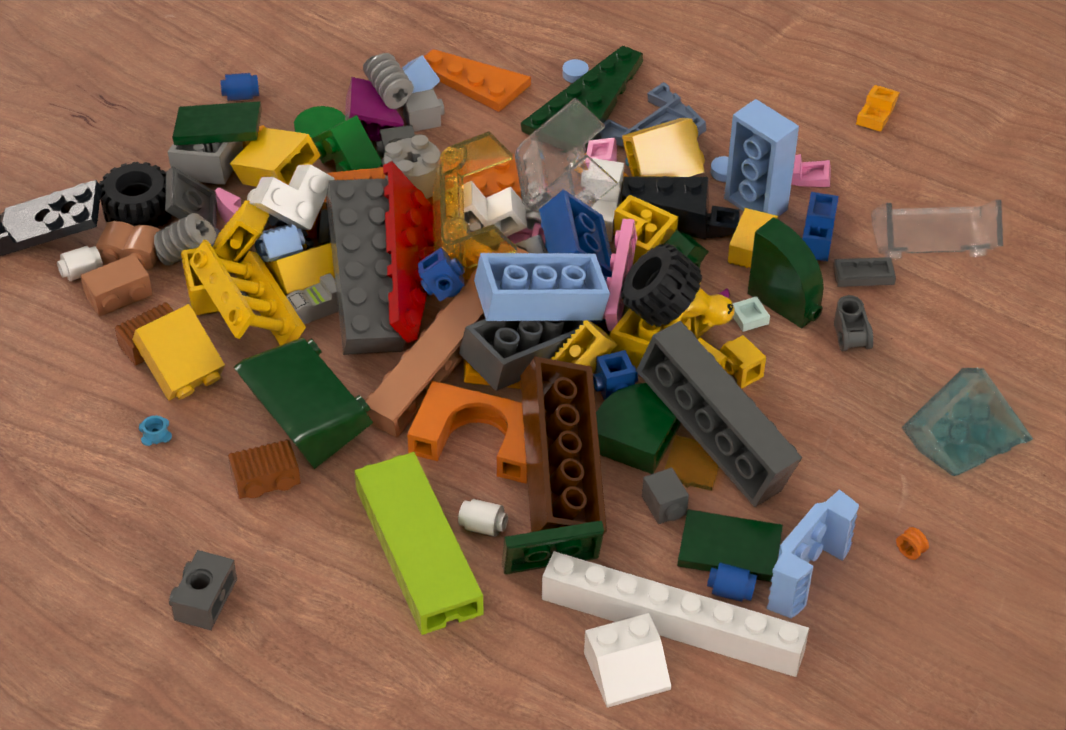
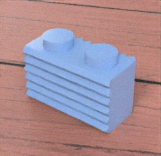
(279, 243)

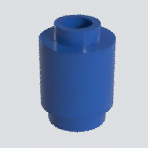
(239, 86)
(732, 582)

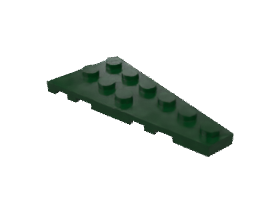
(595, 89)

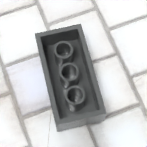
(506, 348)

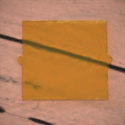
(692, 464)

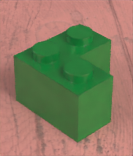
(347, 146)

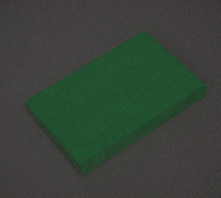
(217, 123)
(730, 541)
(535, 548)

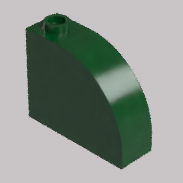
(785, 274)
(635, 427)

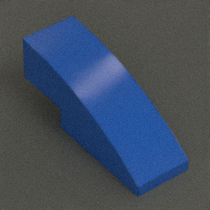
(820, 224)

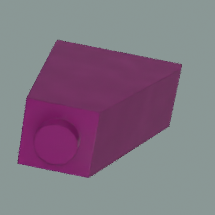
(370, 108)

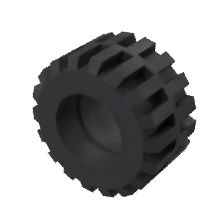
(135, 195)
(661, 285)

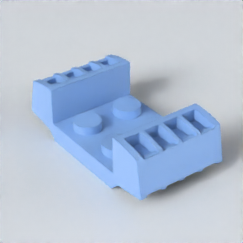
(825, 528)

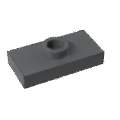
(864, 272)

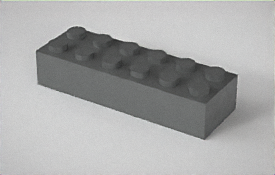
(360, 265)
(718, 413)

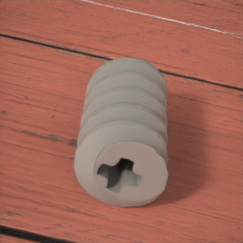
(388, 79)
(181, 236)

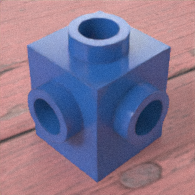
(441, 275)
(614, 373)

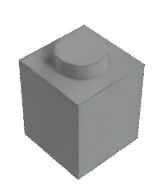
(423, 110)

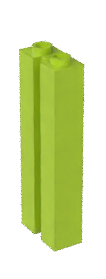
(418, 543)

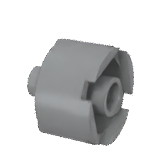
(417, 161)

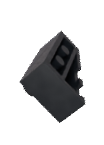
(677, 195)

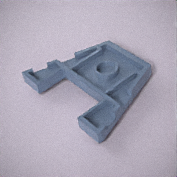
(670, 109)

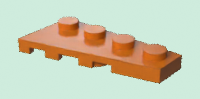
(477, 80)

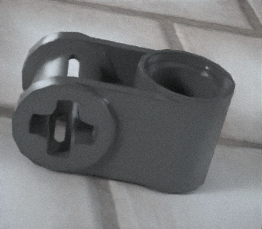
(852, 324)

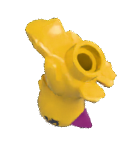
(714, 309)

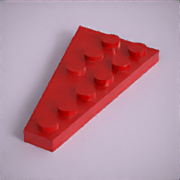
(409, 241)

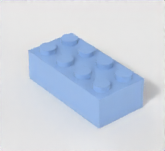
(761, 159)
(541, 287)

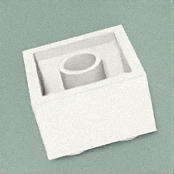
(627, 660)

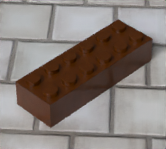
(561, 445)

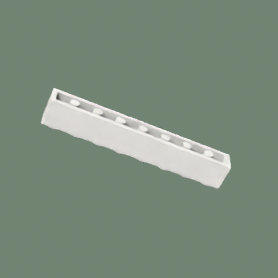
(676, 613)

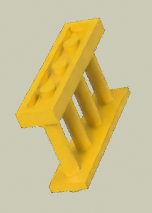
(260, 285)

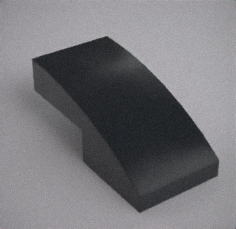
(721, 222)

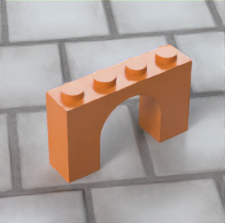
(450, 407)

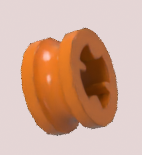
(912, 543)

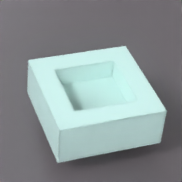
(750, 314)

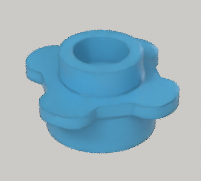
(155, 430)

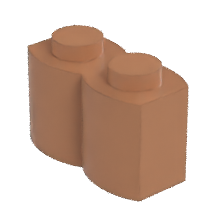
(124, 239)

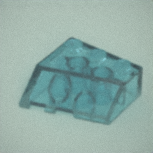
(966, 423)

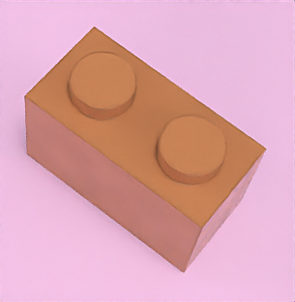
(116, 285)

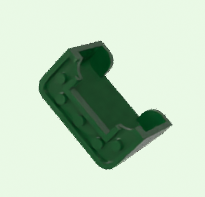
(305, 398)

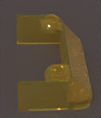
(450, 227)

